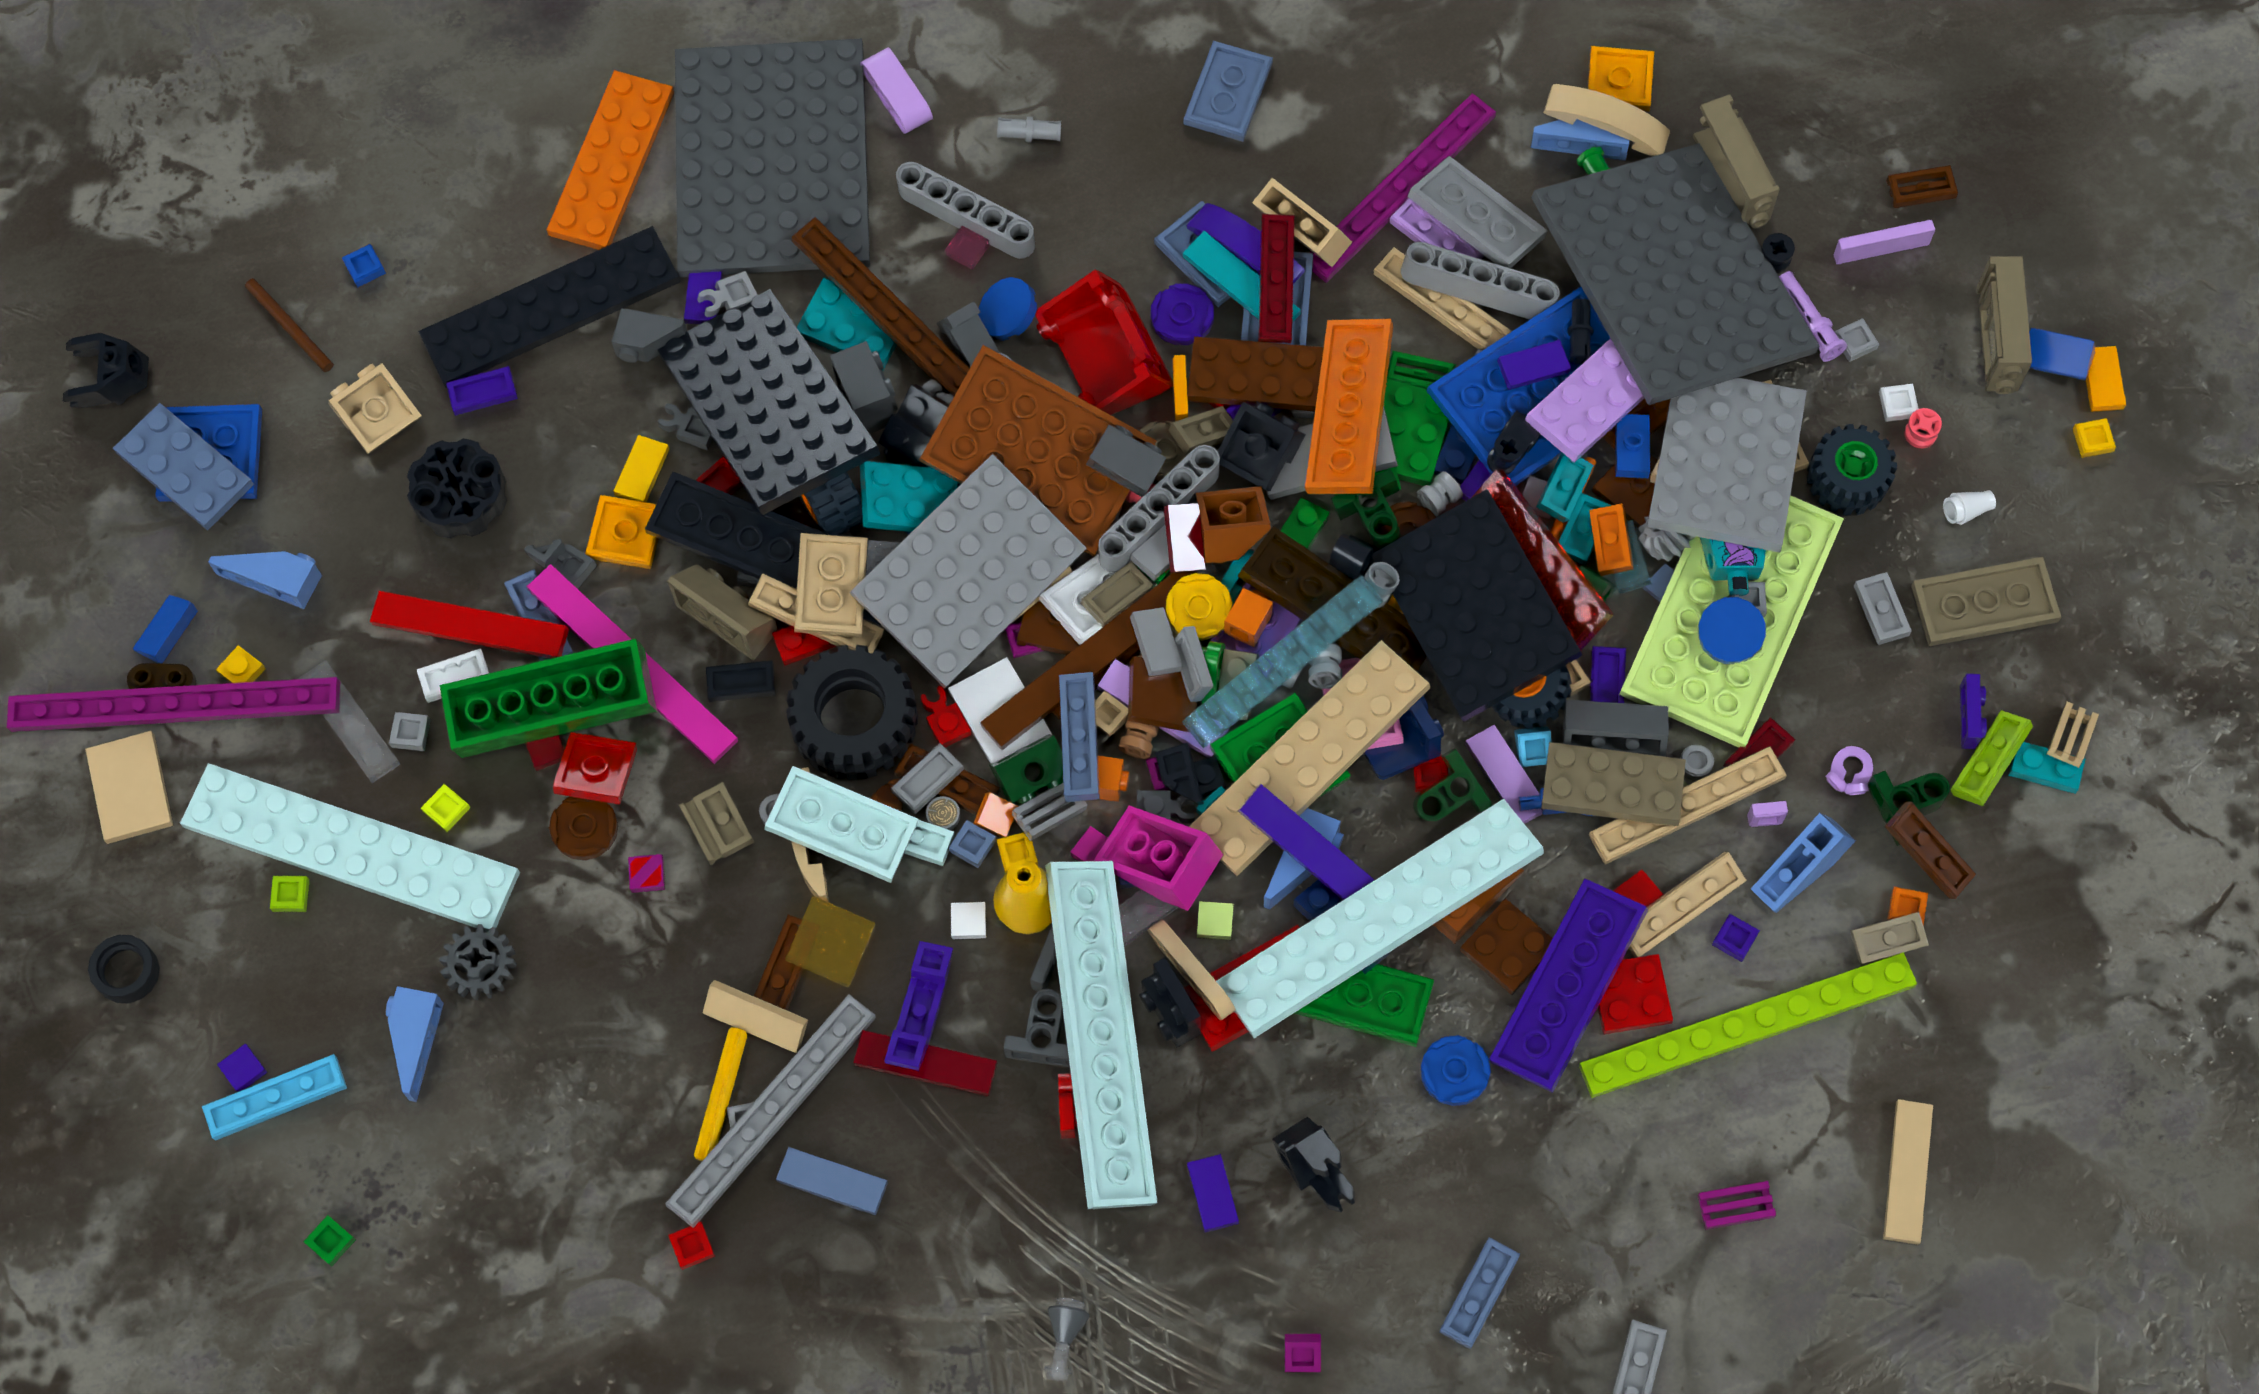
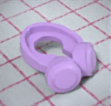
(1860, 780)

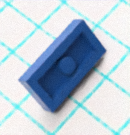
(1632, 446)

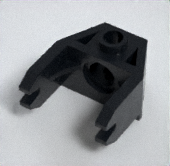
(114, 374)
(1314, 1162)

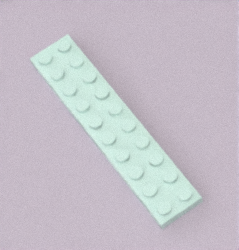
(350, 848)
(1379, 917)
(1100, 1035)

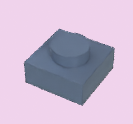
(972, 844)

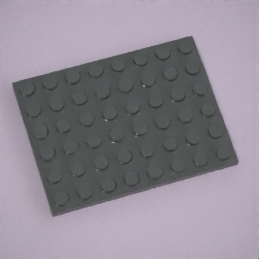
(766, 149)
(1674, 273)

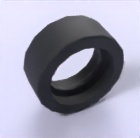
(110, 948)

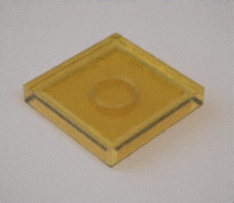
(830, 941)

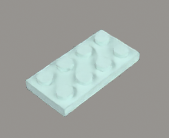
(841, 824)

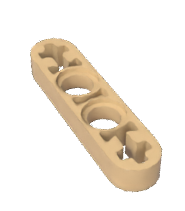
(1191, 969)

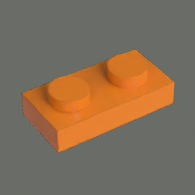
(1611, 539)

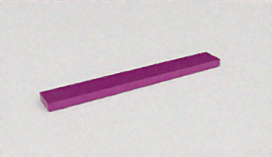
(1393, 191)

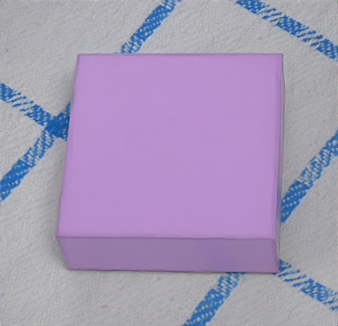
(1767, 813)

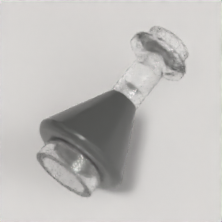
(1066, 1320)

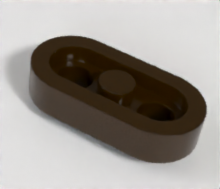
(159, 675)

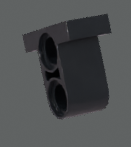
(1352, 556)

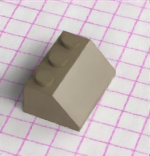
(722, 609)

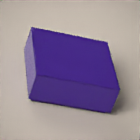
(1735, 937)
(242, 1068)

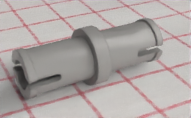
(1029, 129)

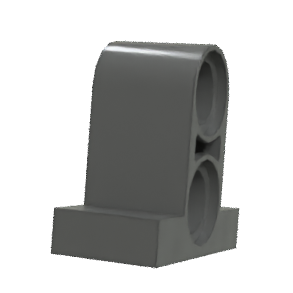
(967, 333)
(1039, 1025)

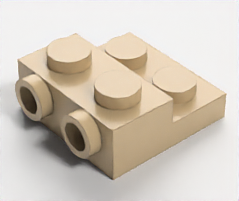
(373, 407)

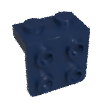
(1420, 743)

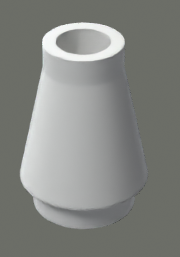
(1967, 505)

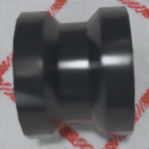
(1782, 257)

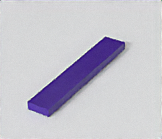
(1304, 843)

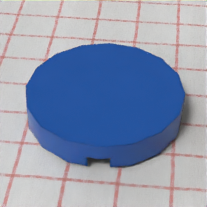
(1007, 308)
(1731, 630)
(1455, 1070)

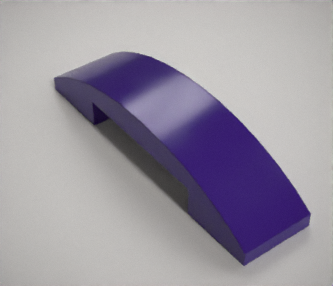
(1234, 234)
(920, 1006)

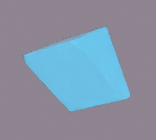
(1532, 745)

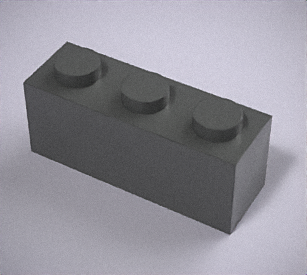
(1617, 726)

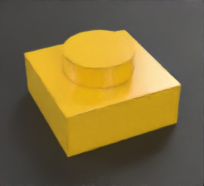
(240, 667)

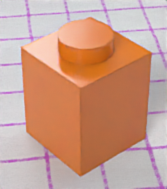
(1248, 616)
(1112, 778)

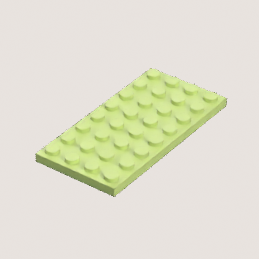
(1716, 695)

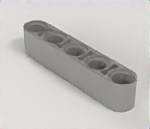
(958, 197)
(1478, 280)
(1162, 494)

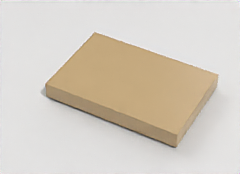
(826, 575)
(129, 787)

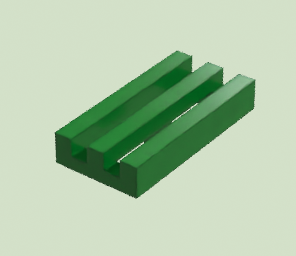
(1417, 361)

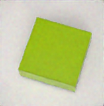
(289, 894)

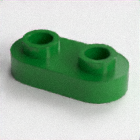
(1214, 656)

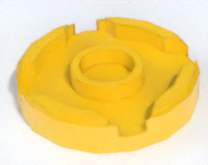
(1198, 602)

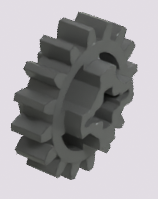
(475, 947)

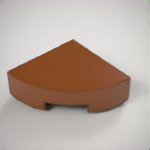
(885, 796)

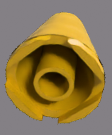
(1023, 898)

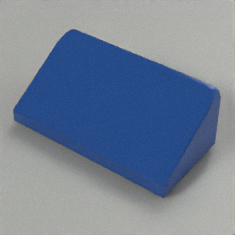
(2061, 353)
(165, 629)

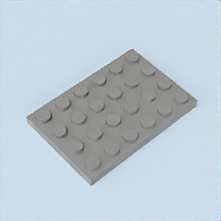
(1729, 463)
(968, 571)

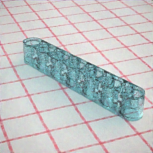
(1282, 661)

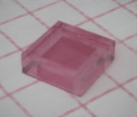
(967, 247)

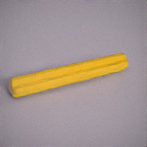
(721, 1092)

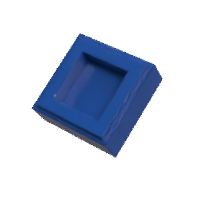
(363, 265)

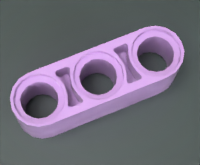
(896, 90)

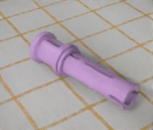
(1820, 326)

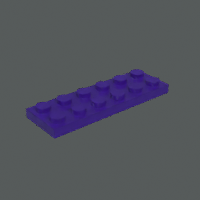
(1568, 985)

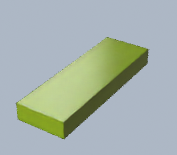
(1991, 758)

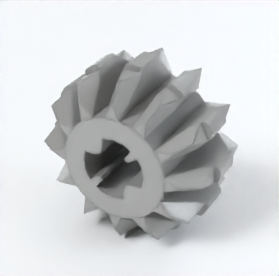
(1663, 543)

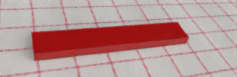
(469, 625)

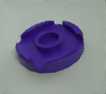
(1182, 314)

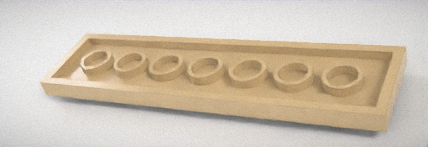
(1315, 750)

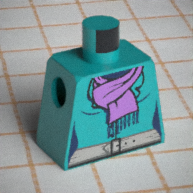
(1733, 563)

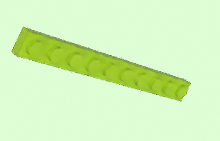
(1747, 1025)

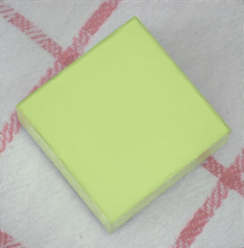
(1215, 920)

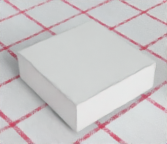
(1898, 402)
(968, 920)

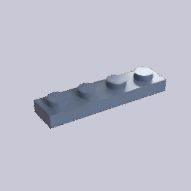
(1079, 737)

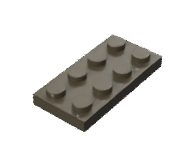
(1986, 601)
(1613, 784)

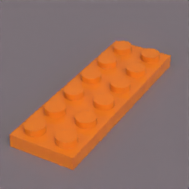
(610, 161)
(1349, 407)

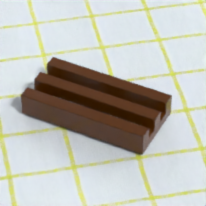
(1917, 193)

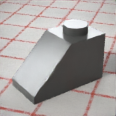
(642, 334)

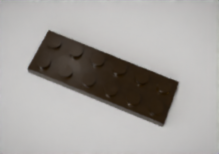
(1306, 582)

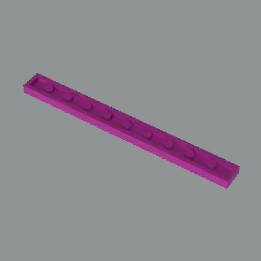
(173, 704)

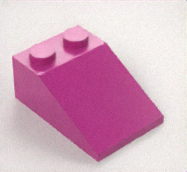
(1161, 856)

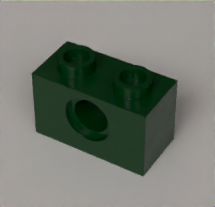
(1010, 769)

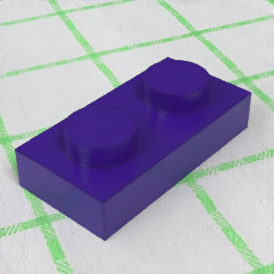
(1971, 699)

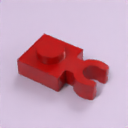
(946, 721)
(1066, 1107)

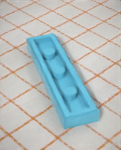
(274, 1097)

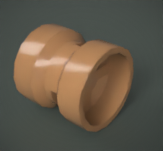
(1138, 739)

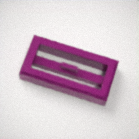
(1765, 1199)

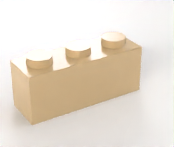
(1309, 226)

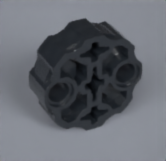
(434, 481)

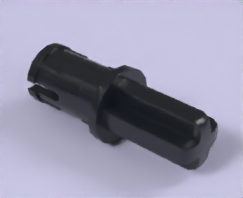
(1580, 331)

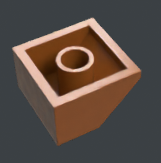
(1231, 522)

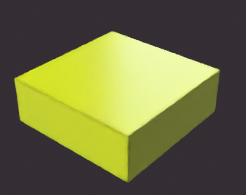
(445, 807)

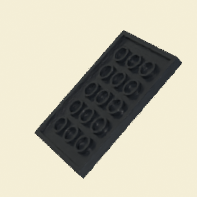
(1477, 605)

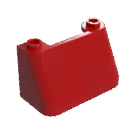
(1104, 343)

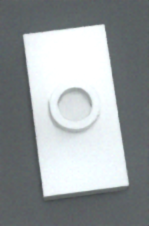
(451, 670)

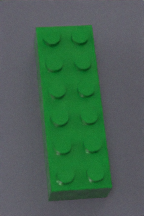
(548, 698)

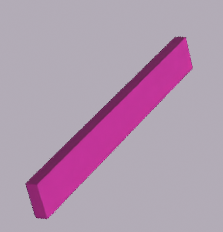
(598, 630)

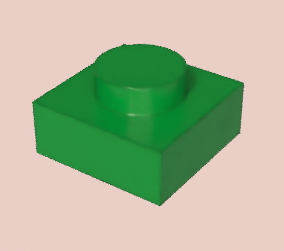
(329, 1240)

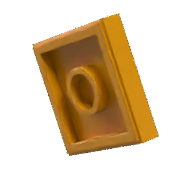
(1622, 74)
(620, 533)

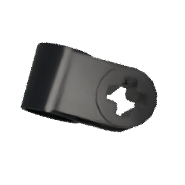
(1512, 444)

